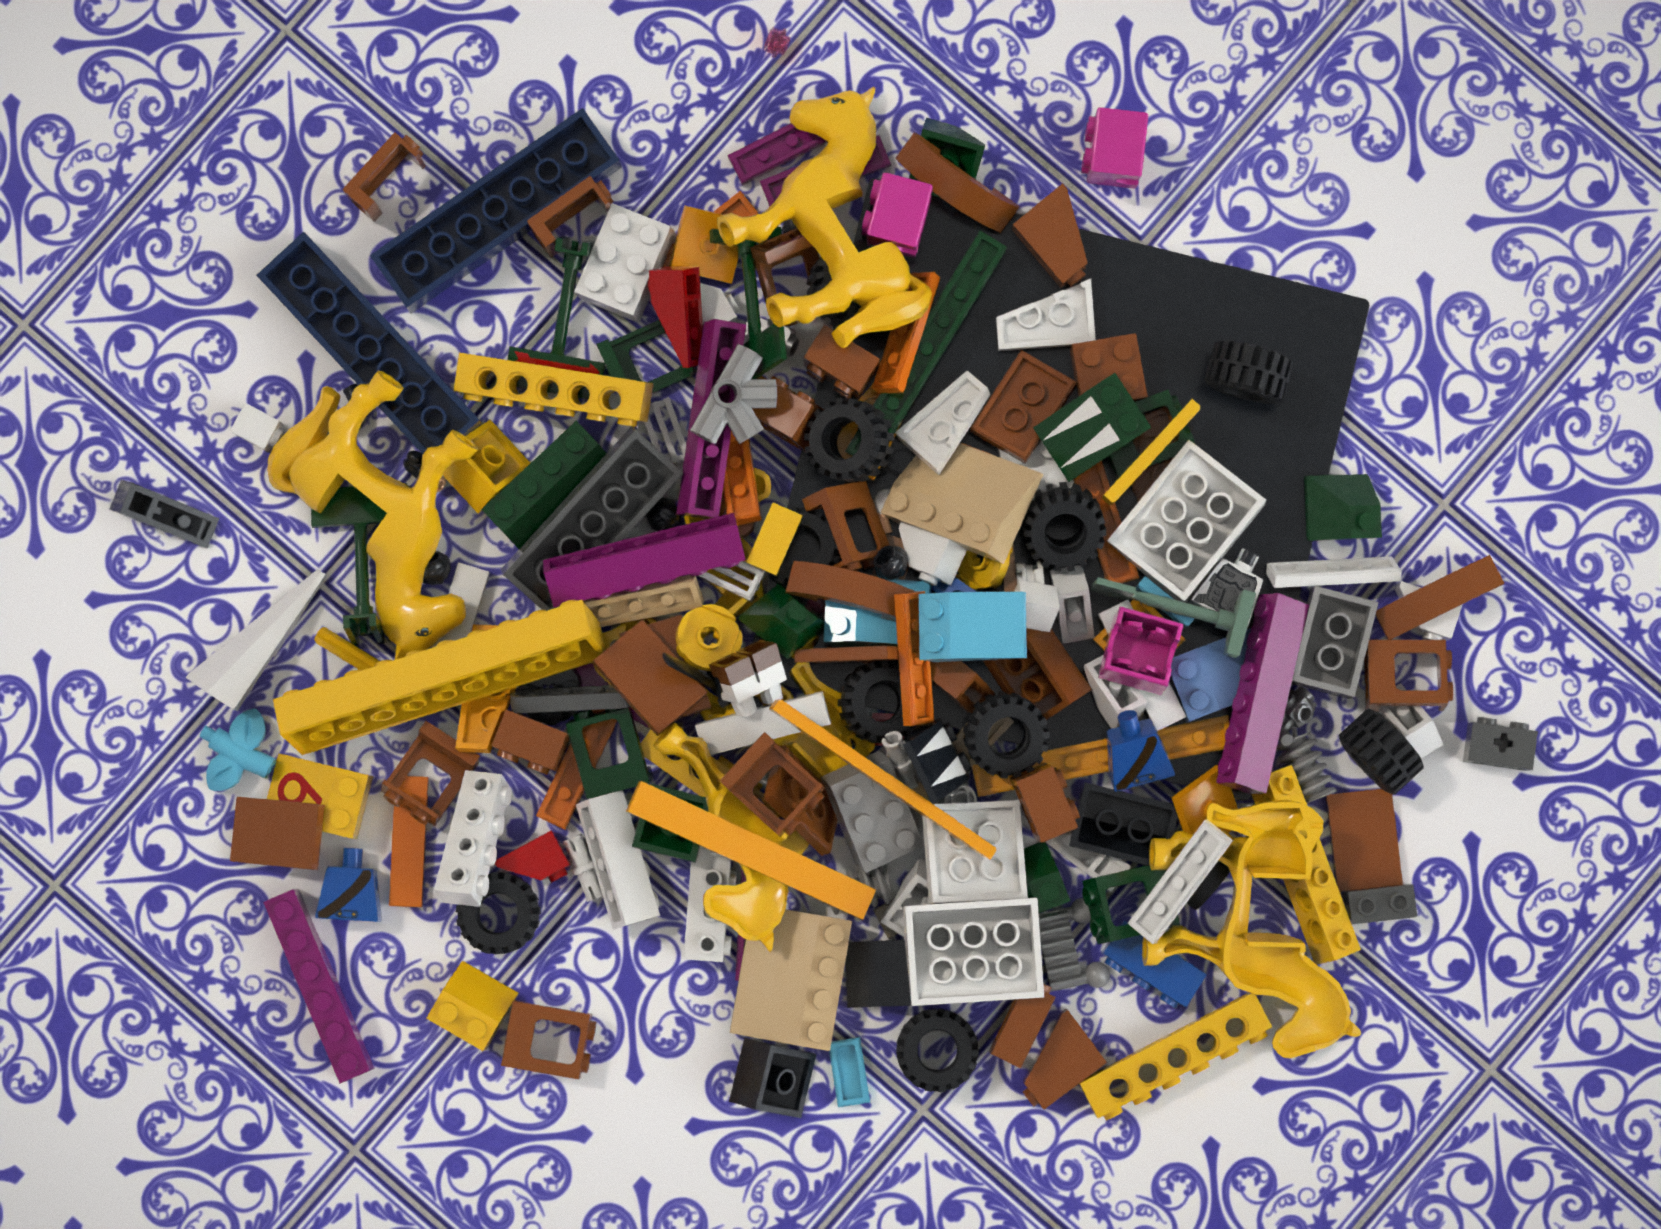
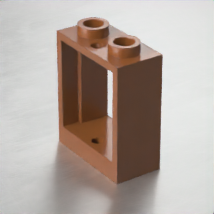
(1021, 1028)

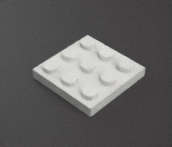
(963, 875)

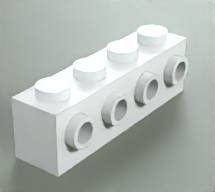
(473, 838)
(618, 865)
(704, 935)

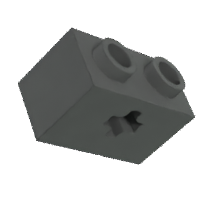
(1518, 753)
(1380, 904)

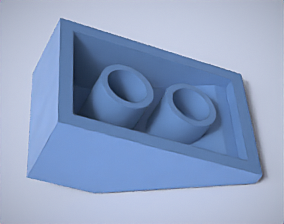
(1206, 678)

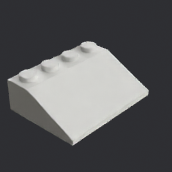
(1186, 522)
(973, 951)

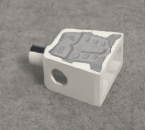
(1227, 581)

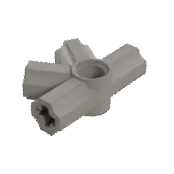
(748, 395)

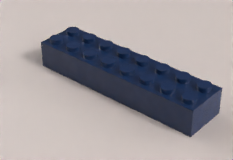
(493, 211)
(365, 342)

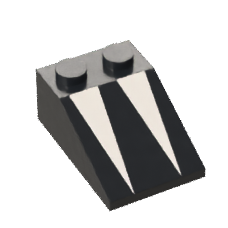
(937, 759)

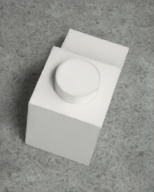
(911, 892)

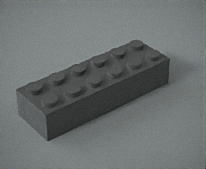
(595, 512)

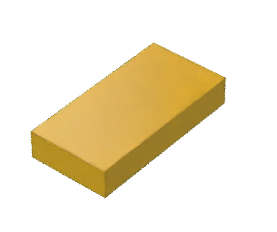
(774, 539)

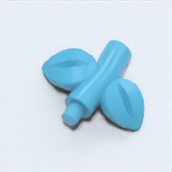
(237, 751)

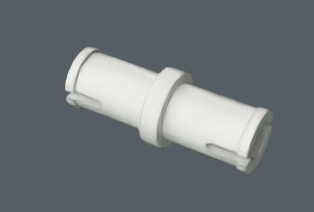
(900, 759)
(583, 867)

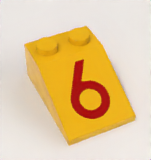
(338, 789)

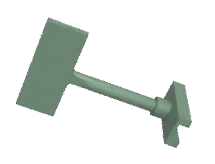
(1233, 622)

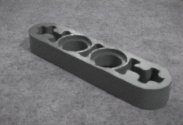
(566, 699)

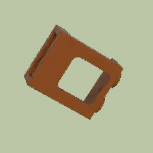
(378, 169)
(566, 208)
(777, 251)
(835, 502)
(1380, 674)
(439, 750)
(754, 766)
(521, 1032)

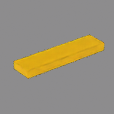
(1151, 452)

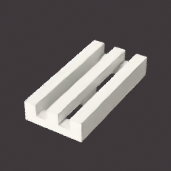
(656, 406)
(753, 584)

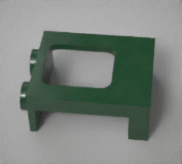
(620, 365)
(1126, 455)
(614, 777)
(1095, 898)

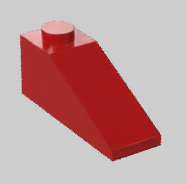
(678, 305)

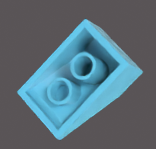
(972, 626)
(862, 628)

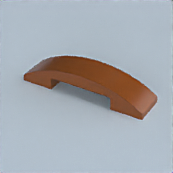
(955, 185)
(844, 587)
(1439, 597)

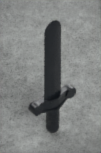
(694, 673)

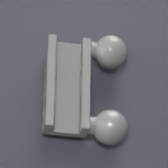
(1060, 952)

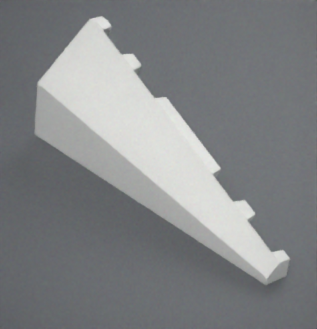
(240, 662)

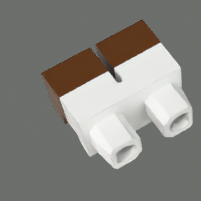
(748, 673)

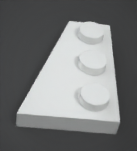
(1050, 322)
(944, 421)

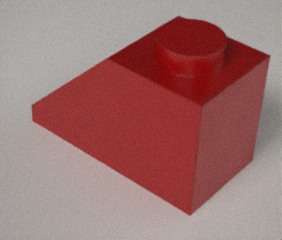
(538, 859)

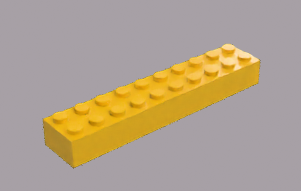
(439, 677)

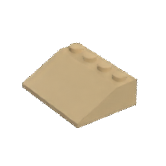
(972, 501)
(797, 985)

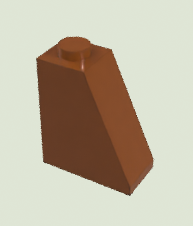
(1054, 237)
(959, 683)
(1061, 1063)

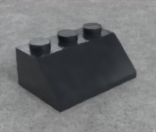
(1120, 823)

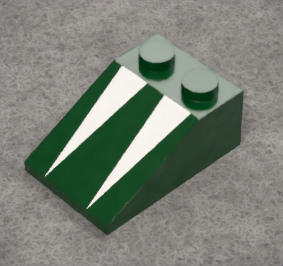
(1092, 427)

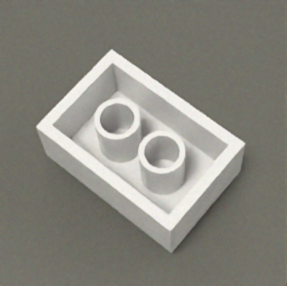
(621, 262)

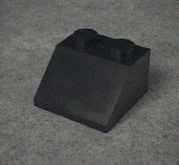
(772, 1078)

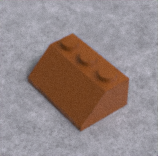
(1044, 677)

